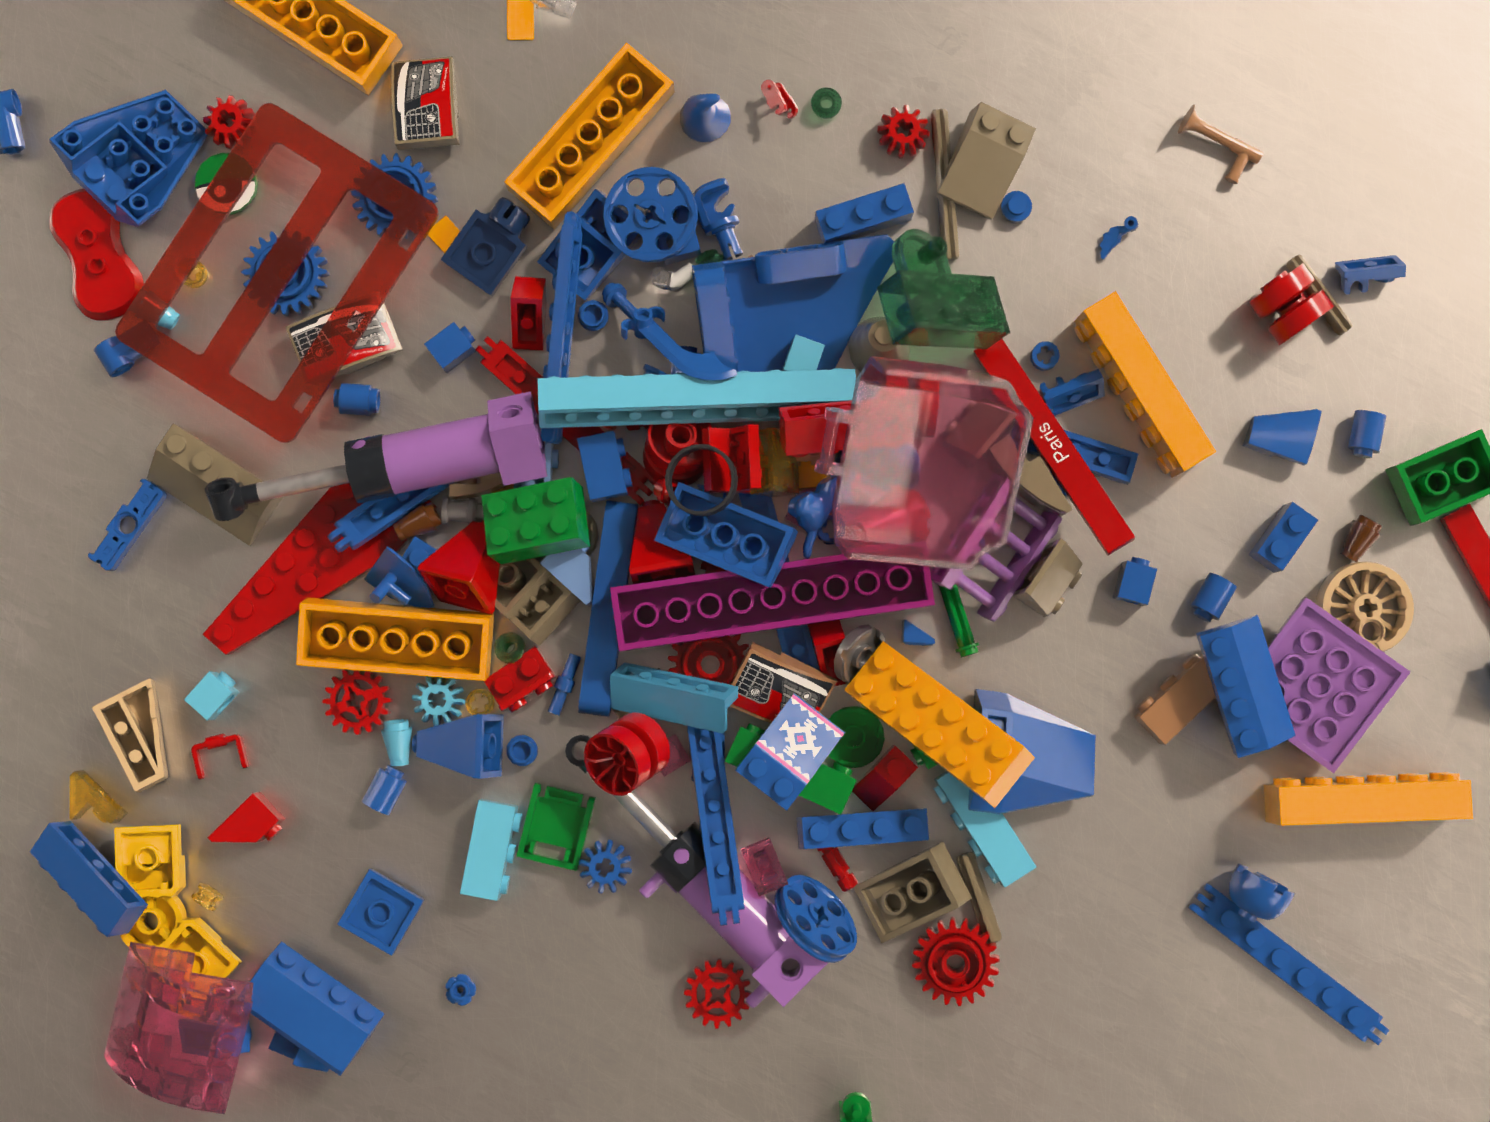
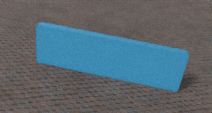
(672, 696)

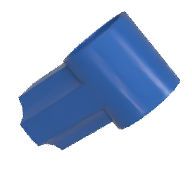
(10, 127)
(116, 356)

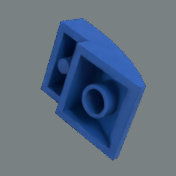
(598, 252)

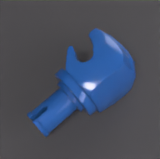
(718, 223)

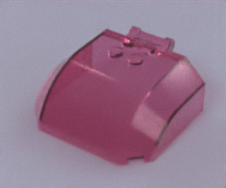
(925, 464)

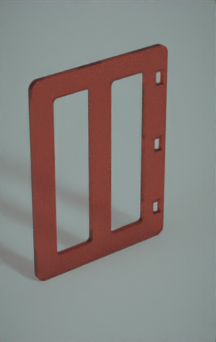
(339, 174)

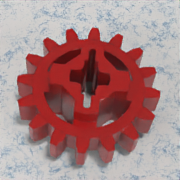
(364, 713)
(708, 982)

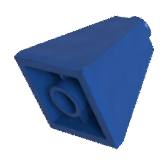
(464, 745)

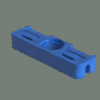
(141, 509)

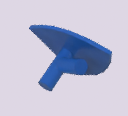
(397, 580)

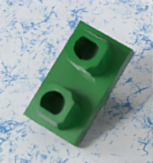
(855, 1108)

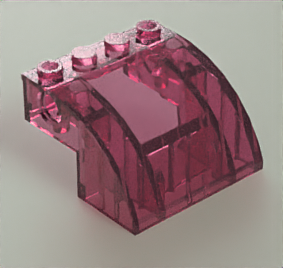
(177, 1029)

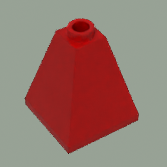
(651, 559)
(463, 571)

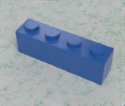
(862, 828)
(88, 878)

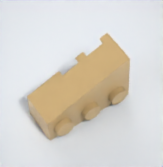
(135, 733)

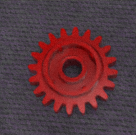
(723, 648)
(961, 942)

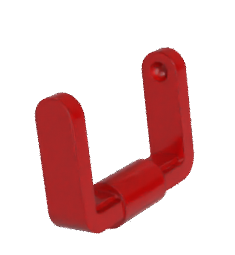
(215, 742)

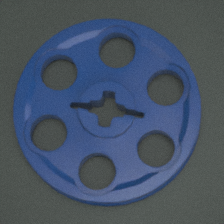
(648, 200)
(815, 919)

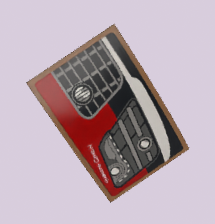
(771, 679)

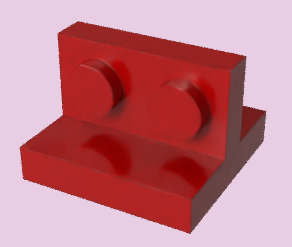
(743, 449)

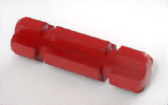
(838, 867)

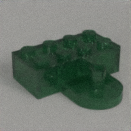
(932, 305)

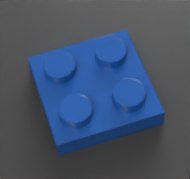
(381, 911)

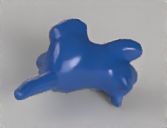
(812, 510)

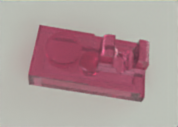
(764, 866)

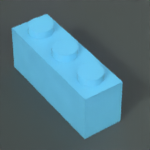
(490, 850)

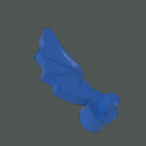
(1113, 237)

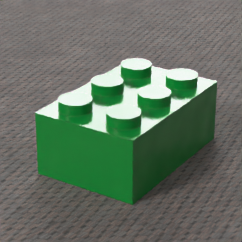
(1442, 478)
(535, 520)

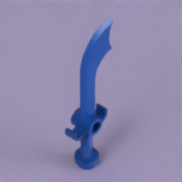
(698, 366)

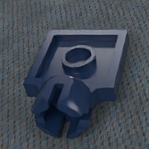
(489, 245)

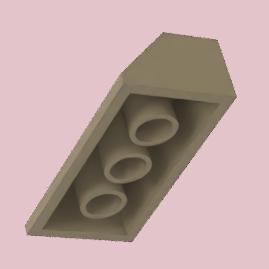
(187, 465)

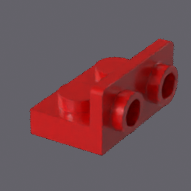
(520, 680)

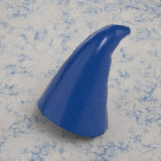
(705, 117)

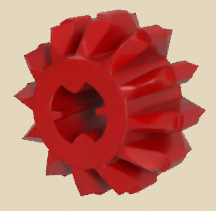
(217, 121)
(907, 122)

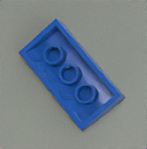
(729, 539)

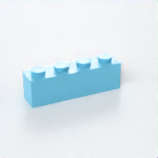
(989, 833)

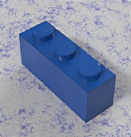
(864, 214)

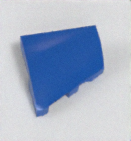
(1284, 434)

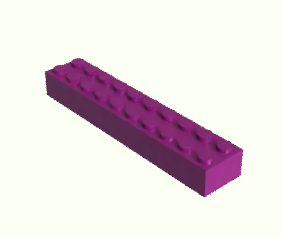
(733, 605)

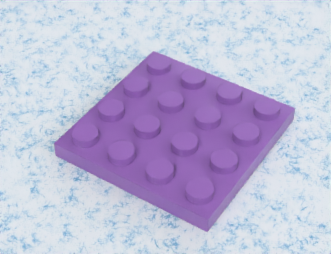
(1330, 682)

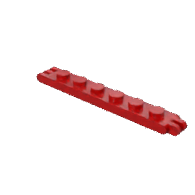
(522, 378)

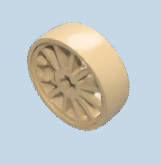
(1359, 619)

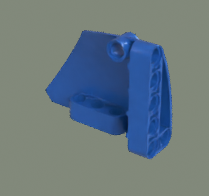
(808, 292)

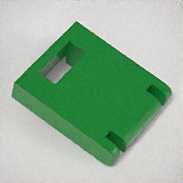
(556, 821)

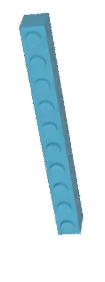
(685, 399)

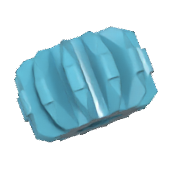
(440, 710)

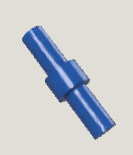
(564, 684)

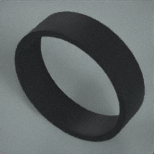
(673, 463)

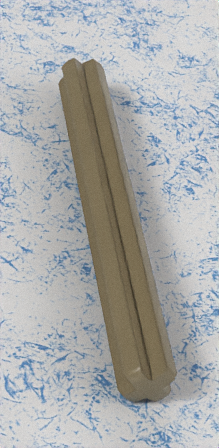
(942, 157)

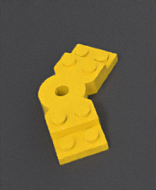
(155, 868)

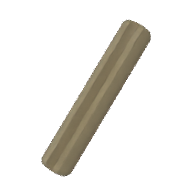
(1335, 317)
(980, 899)

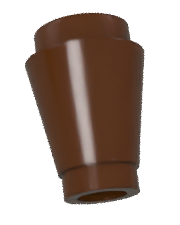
(418, 522)
(1360, 537)

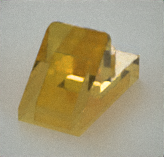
(88, 793)

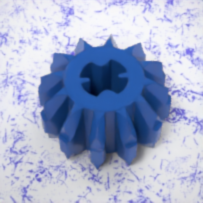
(599, 858)

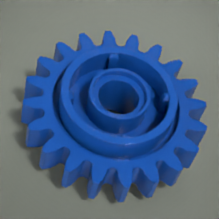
(406, 174)
(302, 284)

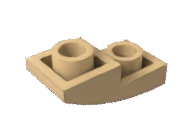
(470, 488)

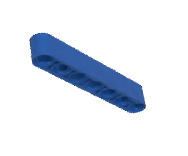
(602, 641)

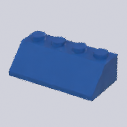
(1246, 686)
(312, 1008)

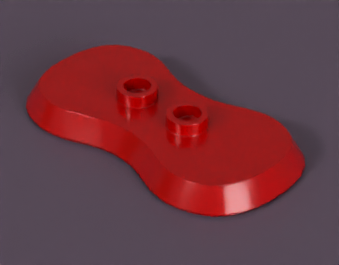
(102, 271)

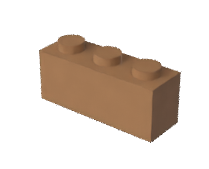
(1178, 701)

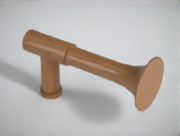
(1245, 151)

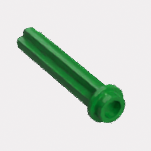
(959, 621)

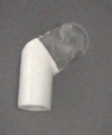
(671, 280)

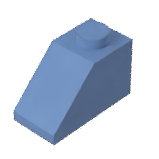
(573, 571)

